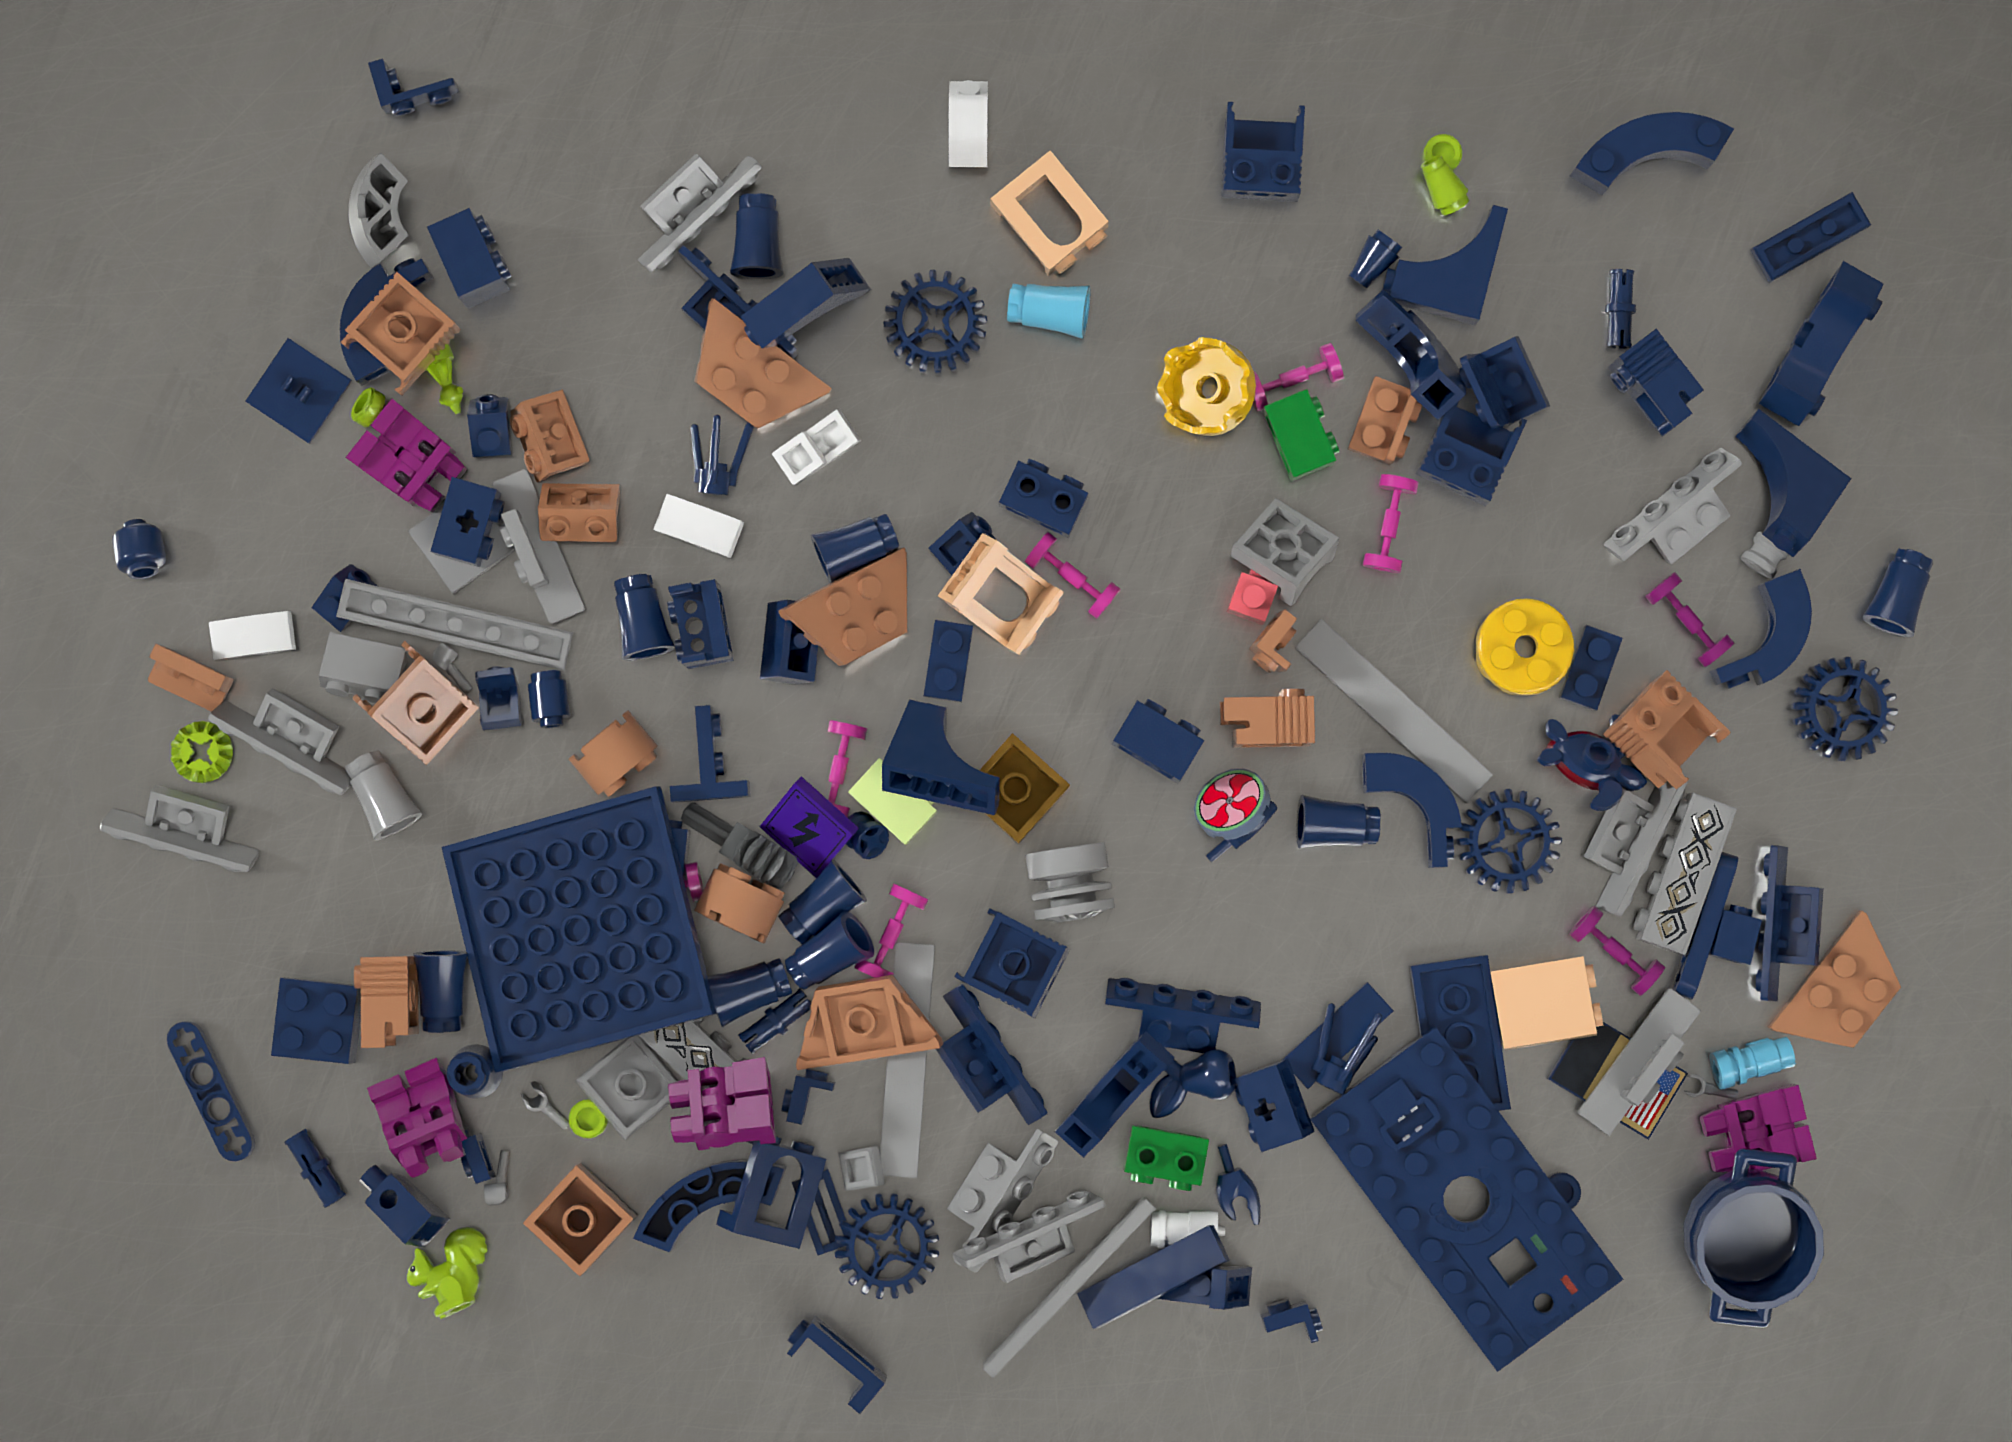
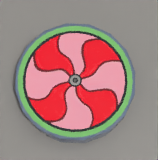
(1232, 804)

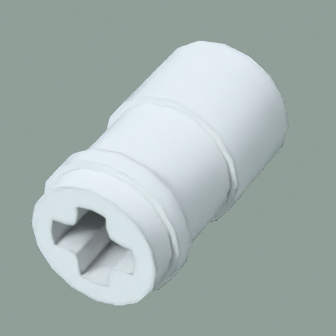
(1174, 1226)

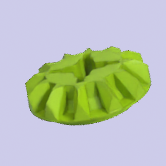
(219, 751)

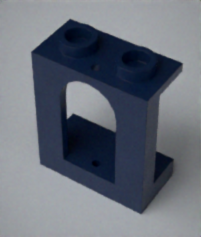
(759, 1164)
(846, 1355)

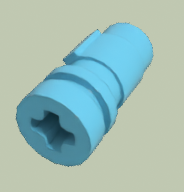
(1754, 1060)

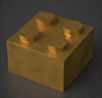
(1025, 788)

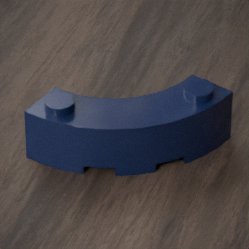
(1650, 137)
(1820, 343)
(696, 1194)

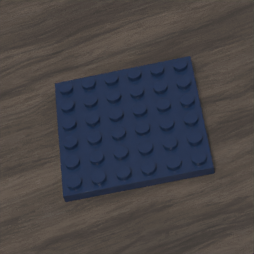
(578, 930)

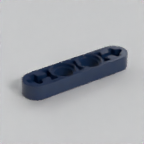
(1694, 961)
(215, 1088)

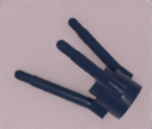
(714, 476)
(1338, 1073)

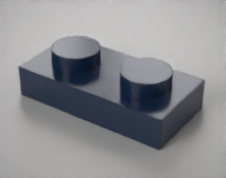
(948, 661)
(1590, 668)

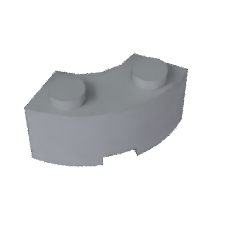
(374, 210)

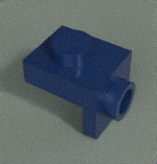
(489, 426)
(329, 599)
(498, 698)
(796, 1100)
(1283, 1314)

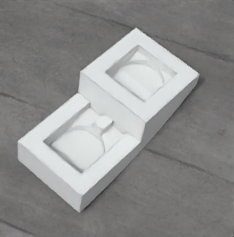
(816, 447)
(698, 526)
(252, 635)

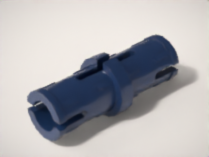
(1620, 308)
(776, 1021)
(315, 1168)

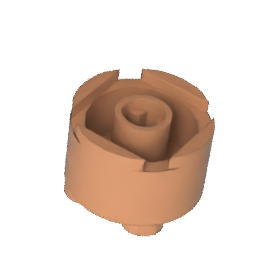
(614, 754)
(739, 905)

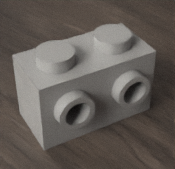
(360, 667)

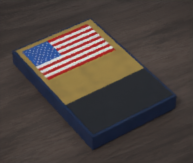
(1588, 1060)

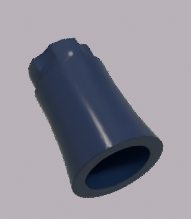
(757, 238)
(854, 545)
(1900, 594)
(641, 619)
(1335, 823)
(821, 903)
(830, 951)
(441, 989)
(748, 989)
(487, 1079)

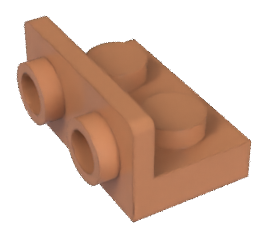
(1384, 422)
(548, 435)
(578, 512)
(1276, 636)
(188, 678)

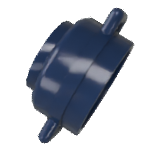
(1753, 1238)

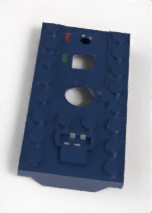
(1412, 1134)

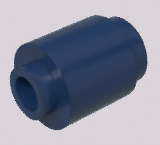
(548, 698)

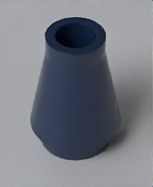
(1376, 256)

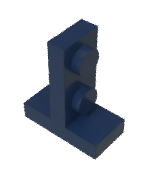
(710, 765)
(1218, 1288)

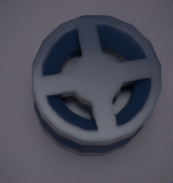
(870, 837)

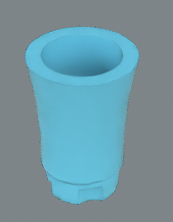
(1050, 307)

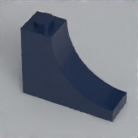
(1454, 284)
(803, 299)
(1799, 481)
(928, 769)

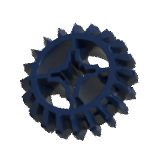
(949, 309)
(1851, 694)
(1515, 857)
(857, 1231)

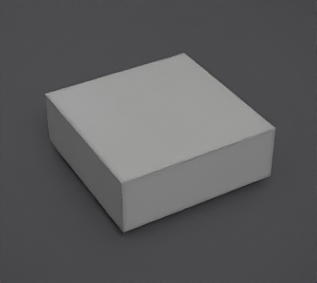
(861, 1168)

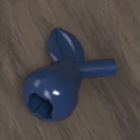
(1208, 1075)

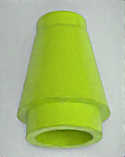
(1444, 186)

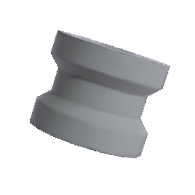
(1763, 556)

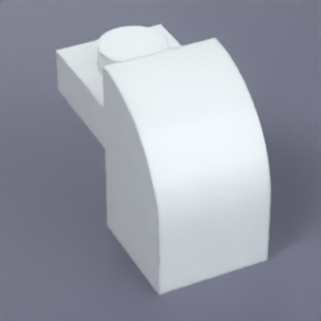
(968, 123)

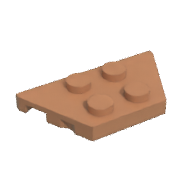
(751, 379)
(856, 610)
(1843, 991)
(863, 1023)

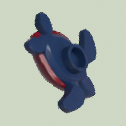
(1591, 763)

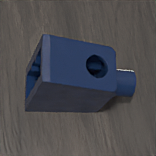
(413, 1217)

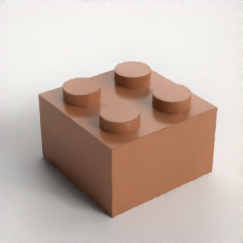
(580, 1219)

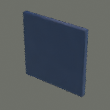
(298, 390)

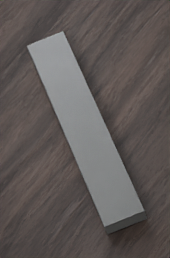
(454, 624)
(1393, 710)
(907, 1071)
(1068, 1286)

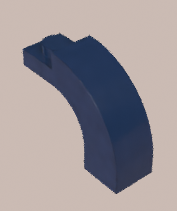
(359, 360)
(1428, 365)
(1789, 626)
(1426, 789)
(1114, 1094)

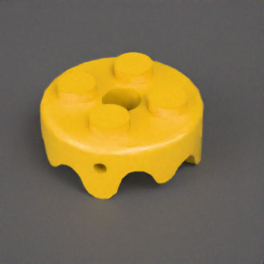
(1183, 381)
(1497, 652)

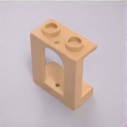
(1048, 253)
(971, 575)

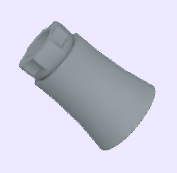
(381, 795)

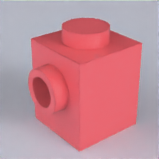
(1252, 597)

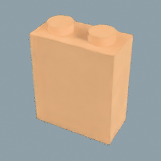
(1546, 1003)

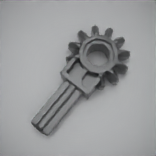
(743, 846)

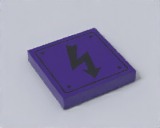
(809, 827)

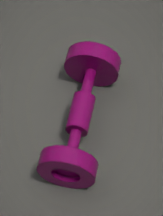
(1690, 620)
(1646, 977)

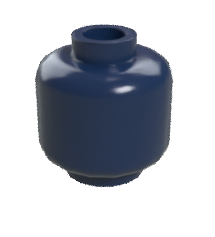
(139, 549)

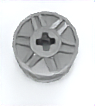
(1070, 881)

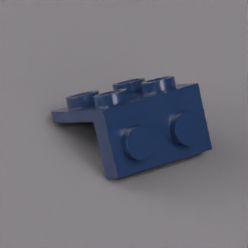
(1503, 384)

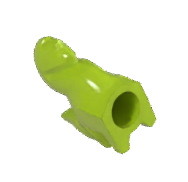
(454, 1280)

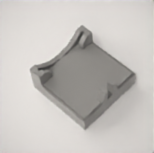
(1285, 549)

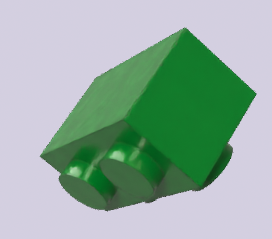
(1300, 434)
(1165, 1156)

